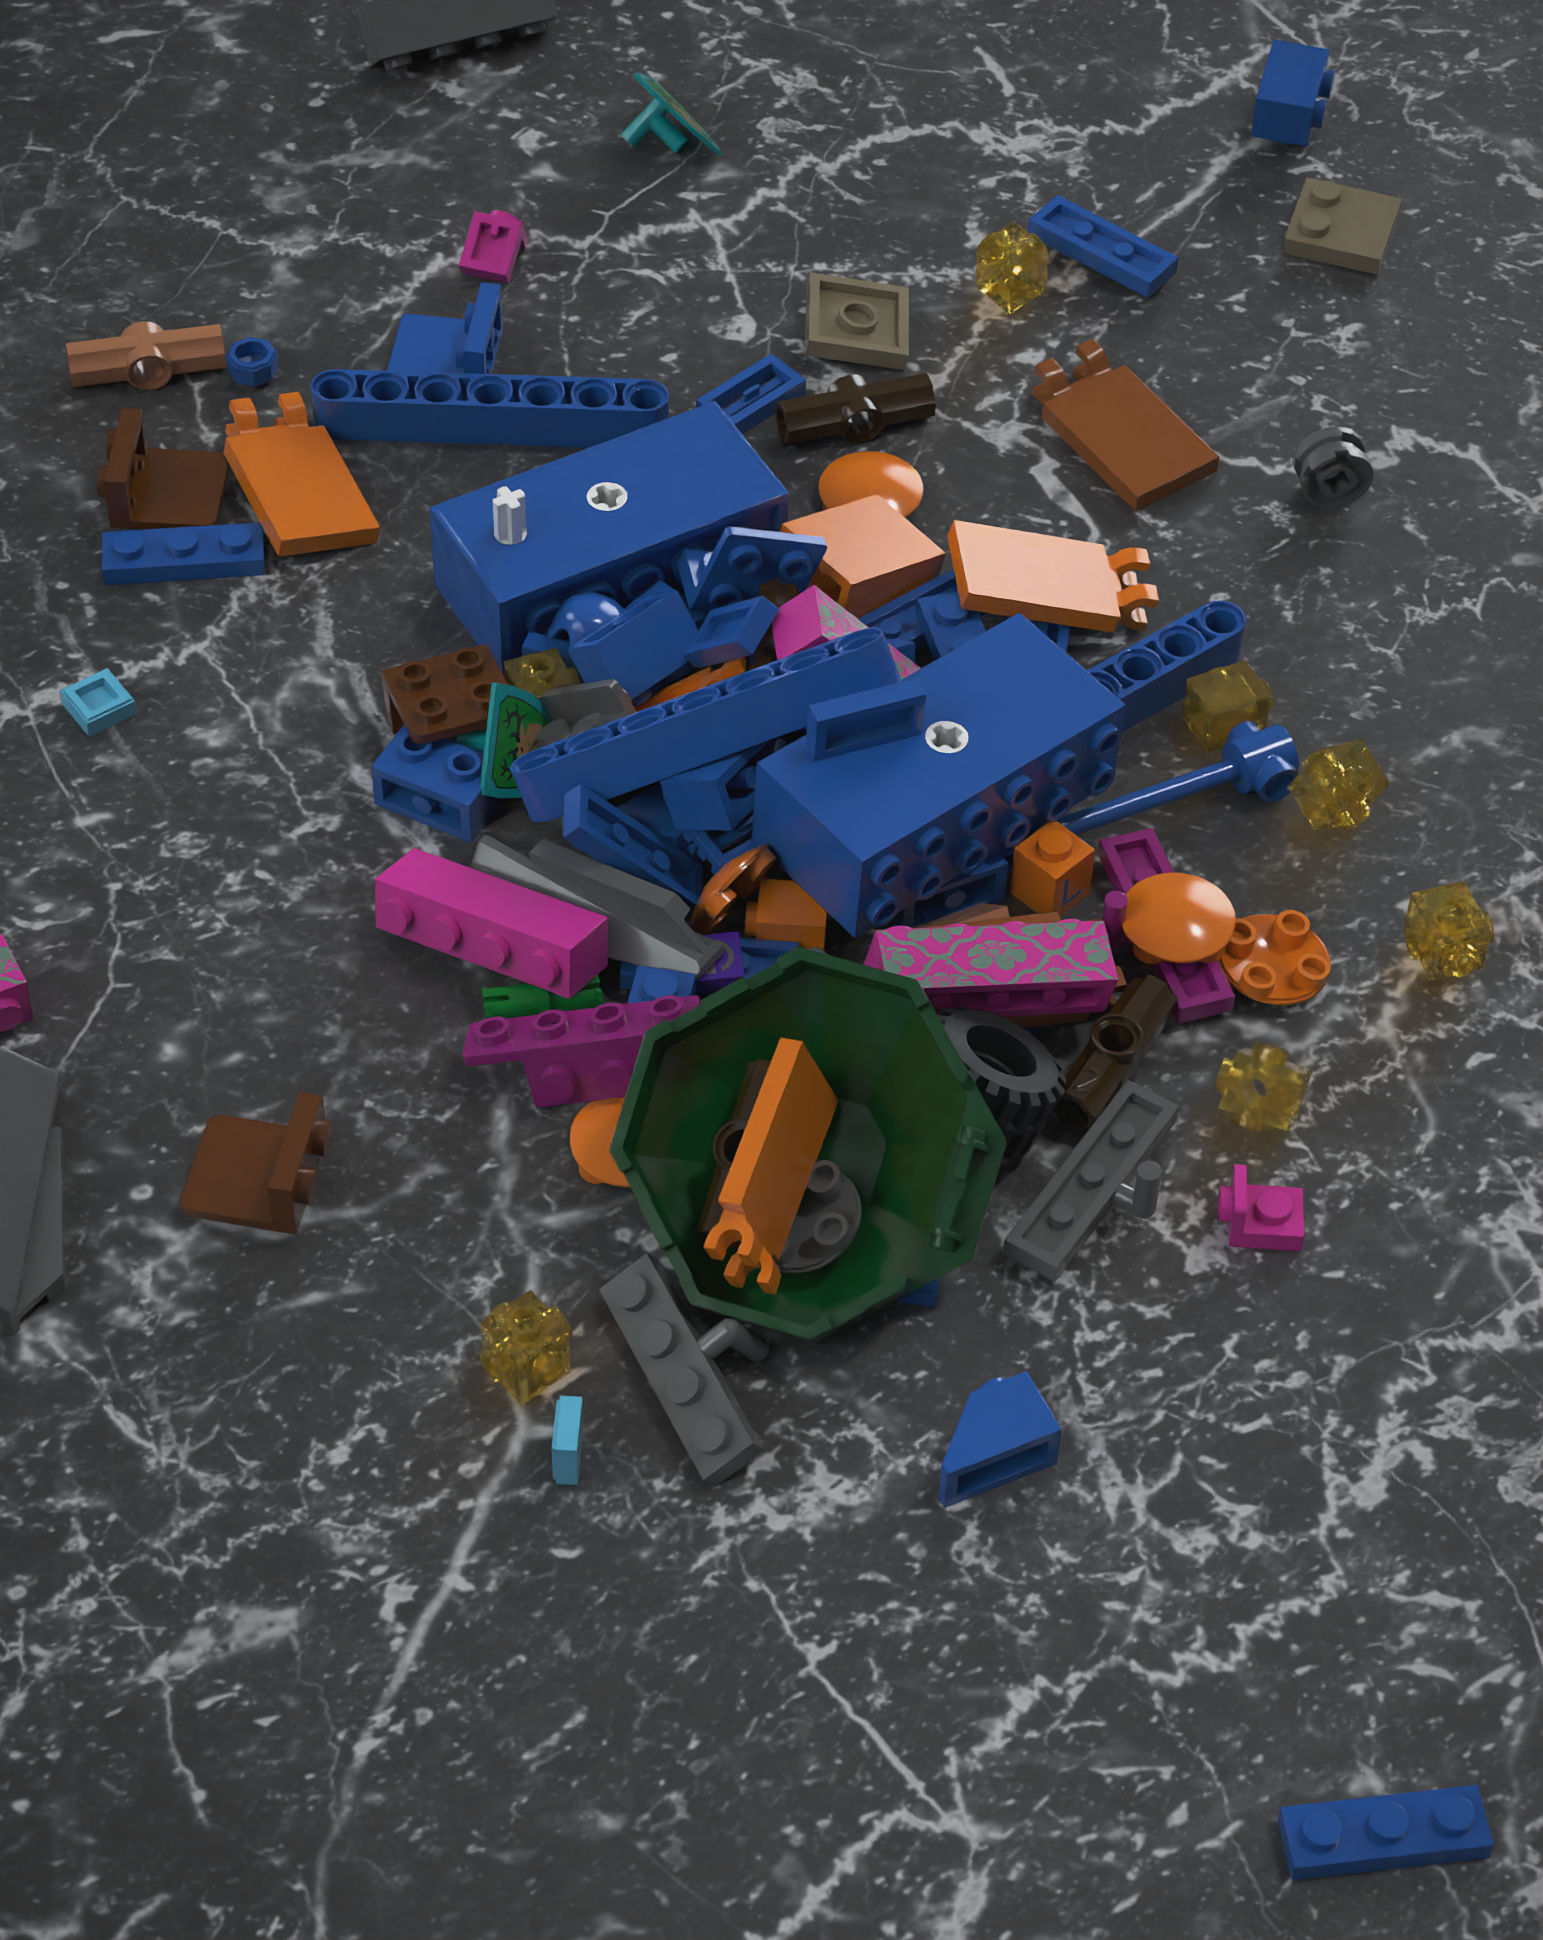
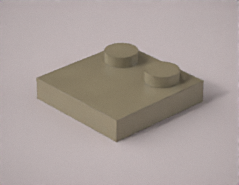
(1342, 226)
(857, 321)

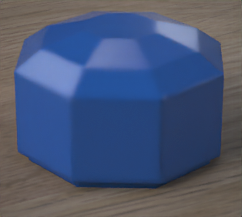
(252, 361)

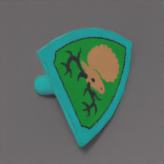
(654, 119)
(510, 733)

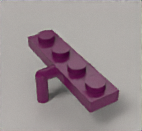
(1198, 985)

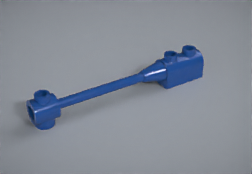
(1251, 761)

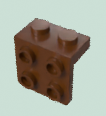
(158, 485)
(441, 694)
(259, 1169)

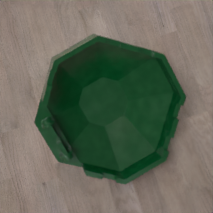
(902, 1132)

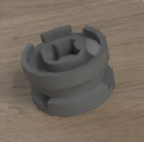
(1332, 467)

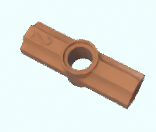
(146, 355)

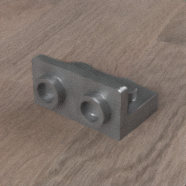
(582, 709)

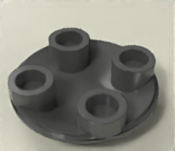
(824, 1221)

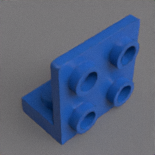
(452, 343)
(745, 561)

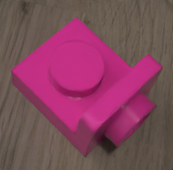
(493, 245)
(1261, 1214)

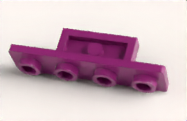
(573, 1052)

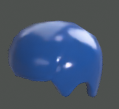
(583, 615)

